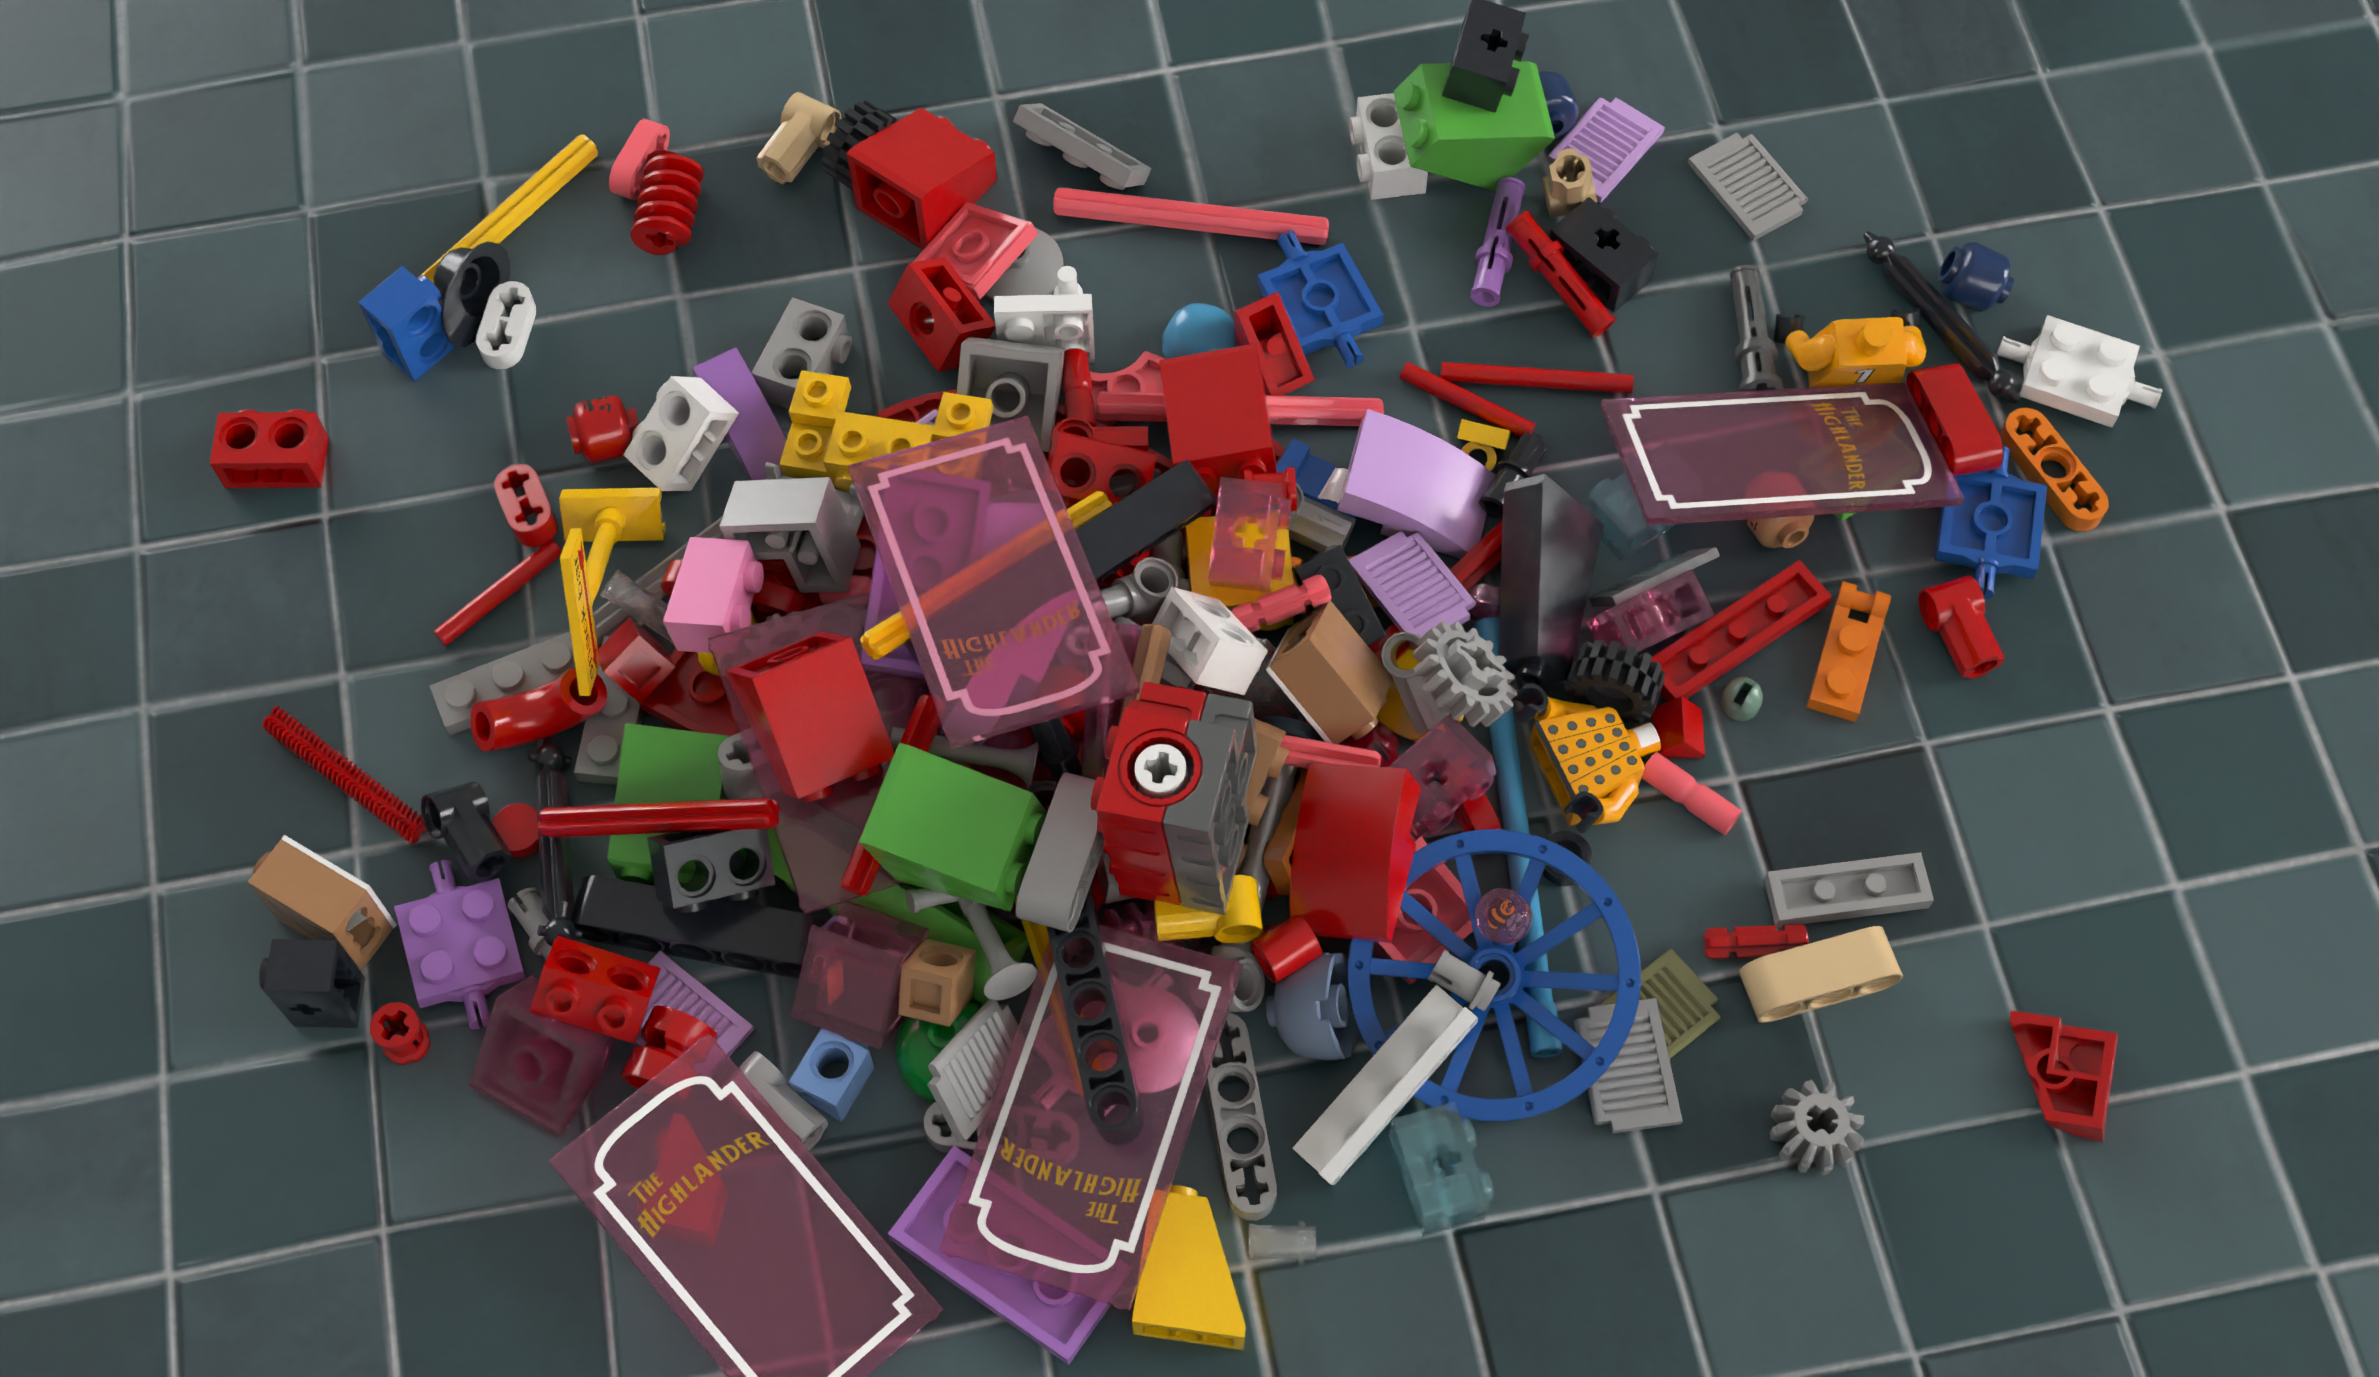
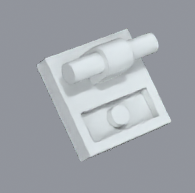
(1049, 320)

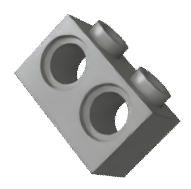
(791, 350)

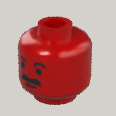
(601, 428)

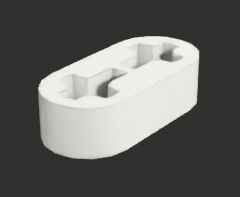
(496, 323)

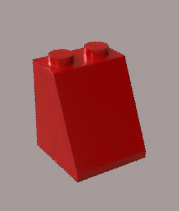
(919, 175)
(1218, 413)
(813, 714)

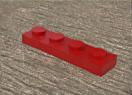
(1740, 631)

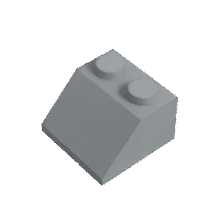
(1017, 379)

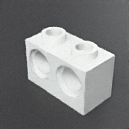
(1382, 143)
(680, 433)
(1210, 641)

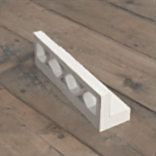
(1385, 1084)

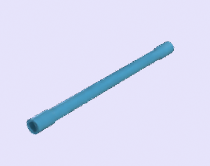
(1515, 818)

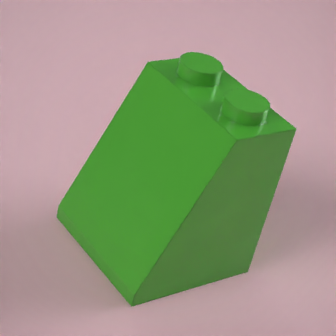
(1468, 140)
(661, 768)
(953, 829)

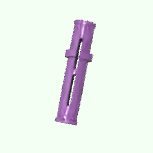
(1494, 256)

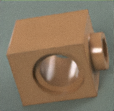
(937, 982)

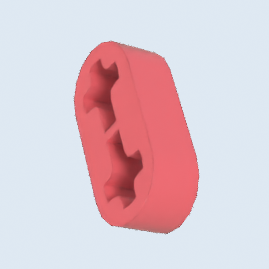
(629, 165)

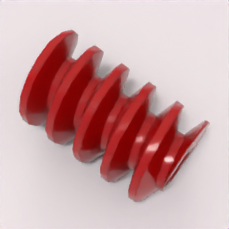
(666, 202)

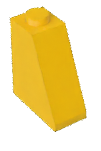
(1187, 1280)

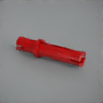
(1549, 260)

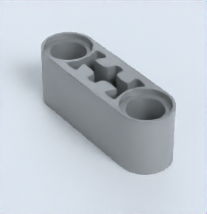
(1062, 858)

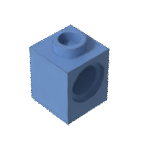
(832, 1095)

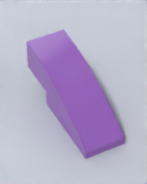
(755, 432)

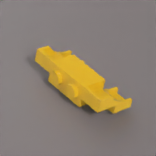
(829, 439)

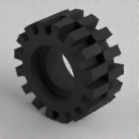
(857, 126)
(1615, 679)

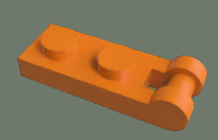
(1848, 653)

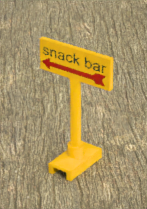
(604, 519)

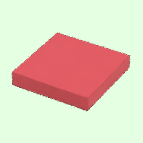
(980, 245)

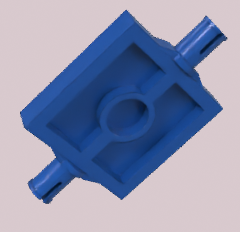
(1323, 298)
(1994, 527)

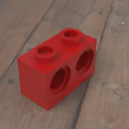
(269, 457)
(1101, 462)
(595, 989)

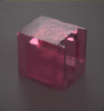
(855, 973)

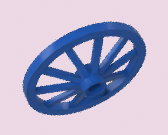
(1626, 983)

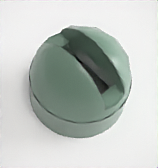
(1751, 704)

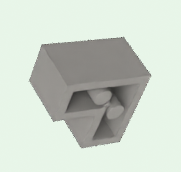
(795, 523)

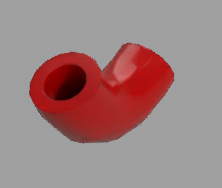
(535, 713)

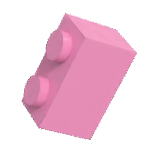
(712, 592)

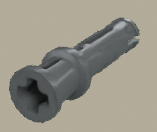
(1747, 288)

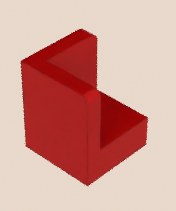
(635, 660)

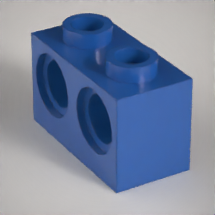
(407, 322)

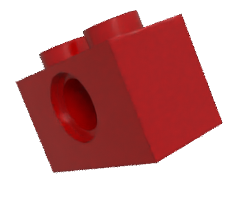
(939, 311)

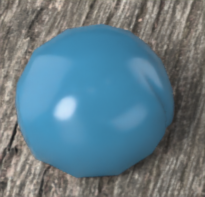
(1198, 330)

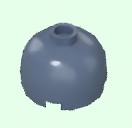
(1314, 1010)

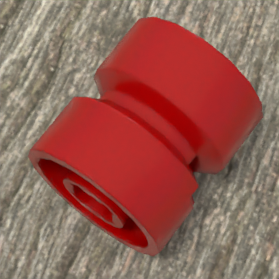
(666, 1037)

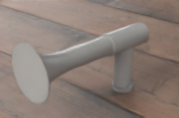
(1017, 761)
(1007, 975)

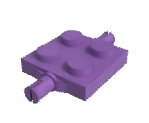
(459, 943)

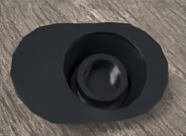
(465, 283)

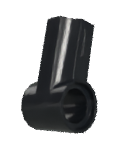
(464, 822)

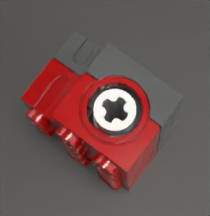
(1177, 795)

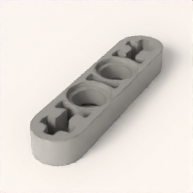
(1241, 1114)

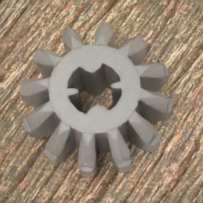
(1822, 1146)

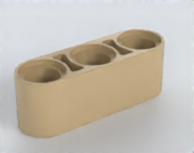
(1820, 974)

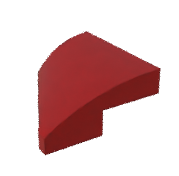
(2068, 1071)

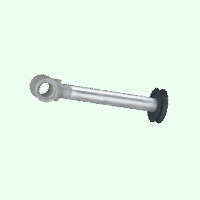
(1251, 982)

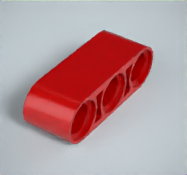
(1956, 418)

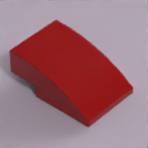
(1353, 850)

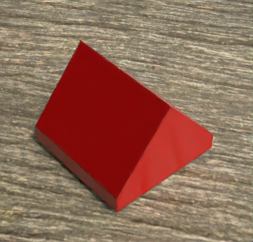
(1679, 729)

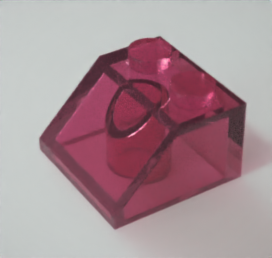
(538, 1062)

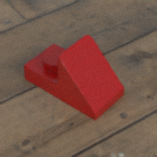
(1278, 347)

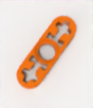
(2053, 448)

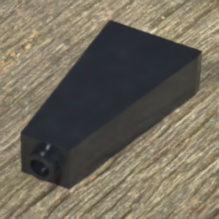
(1545, 578)

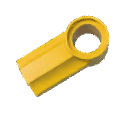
(1238, 925)

